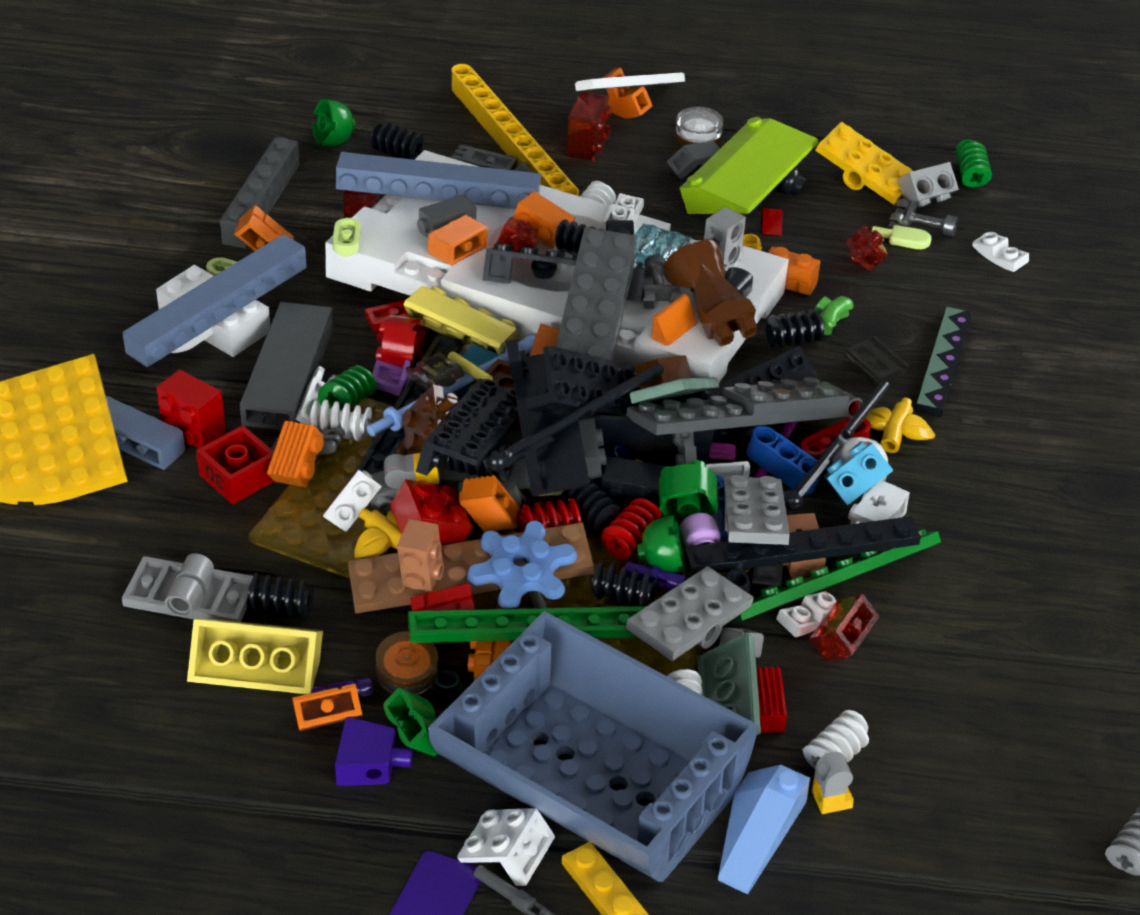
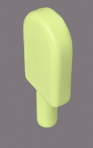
(905, 236)

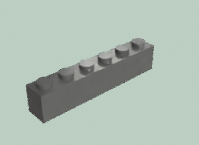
(262, 186)

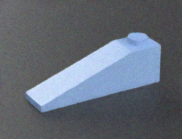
(758, 822)

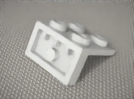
(510, 837)

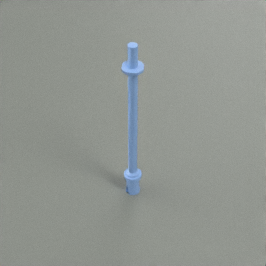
(393, 417)

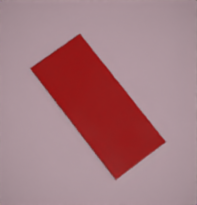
(772, 222)

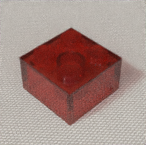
(588, 126)

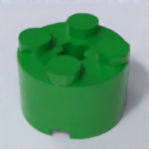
(687, 490)

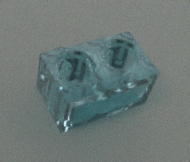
(658, 241)

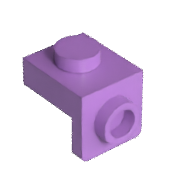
(390, 377)

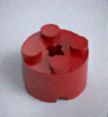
(401, 340)

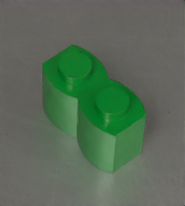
(412, 717)

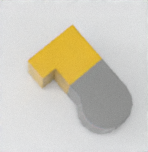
(401, 467)
(832, 783)

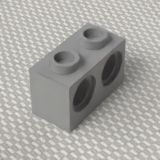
(927, 181)
(728, 231)

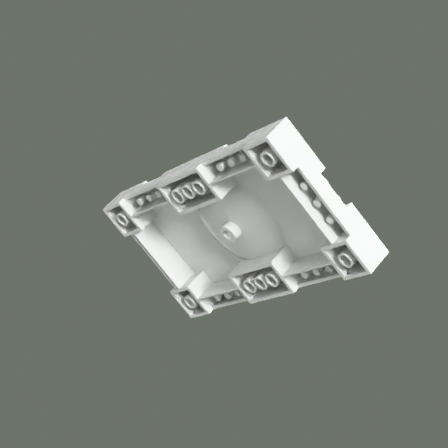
(398, 258)

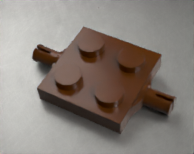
(424, 418)

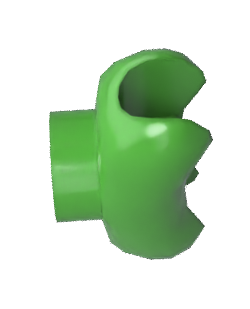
(832, 311)

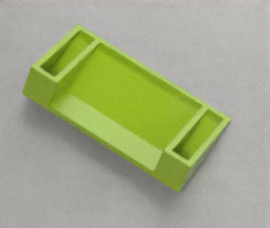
(746, 167)

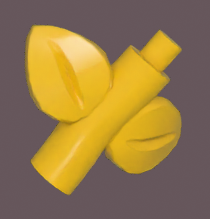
(899, 422)
(379, 536)

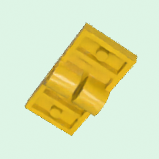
(863, 162)

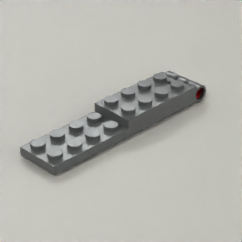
(748, 406)

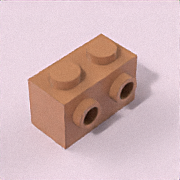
(420, 555)

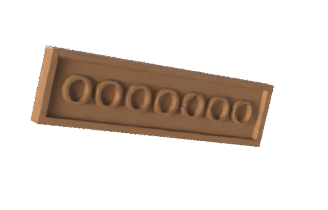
(378, 579)

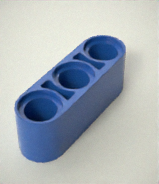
(780, 457)

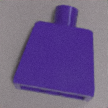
(368, 754)

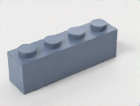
(145, 435)

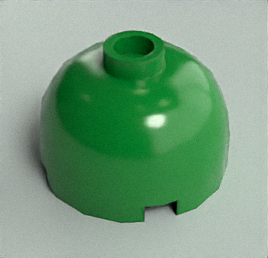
(333, 123)
(663, 545)

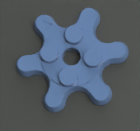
(518, 580)

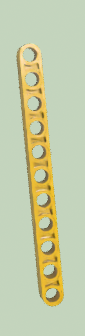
(506, 128)

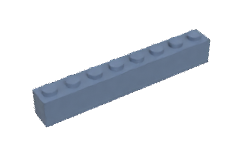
(434, 180)
(214, 300)

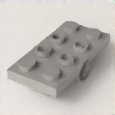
(755, 510)
(188, 589)
(690, 614)

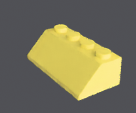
(459, 321)
(254, 655)

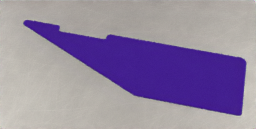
(437, 887)

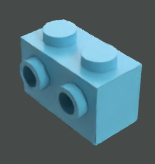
(857, 472)

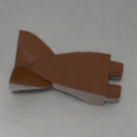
(716, 300)

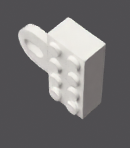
(232, 333)

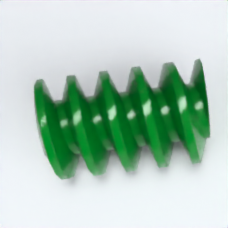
(973, 163)
(348, 387)

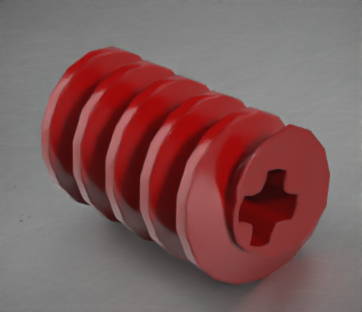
(549, 515)
(627, 528)

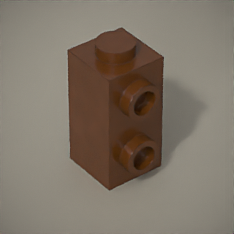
(674, 369)

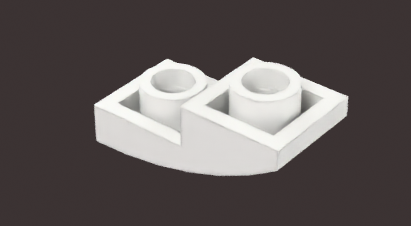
(625, 208)
(997, 251)
(807, 616)

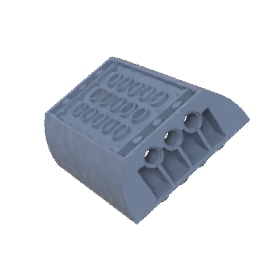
(617, 725)

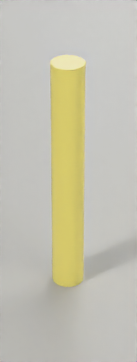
(469, 367)

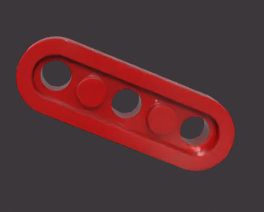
(819, 442)

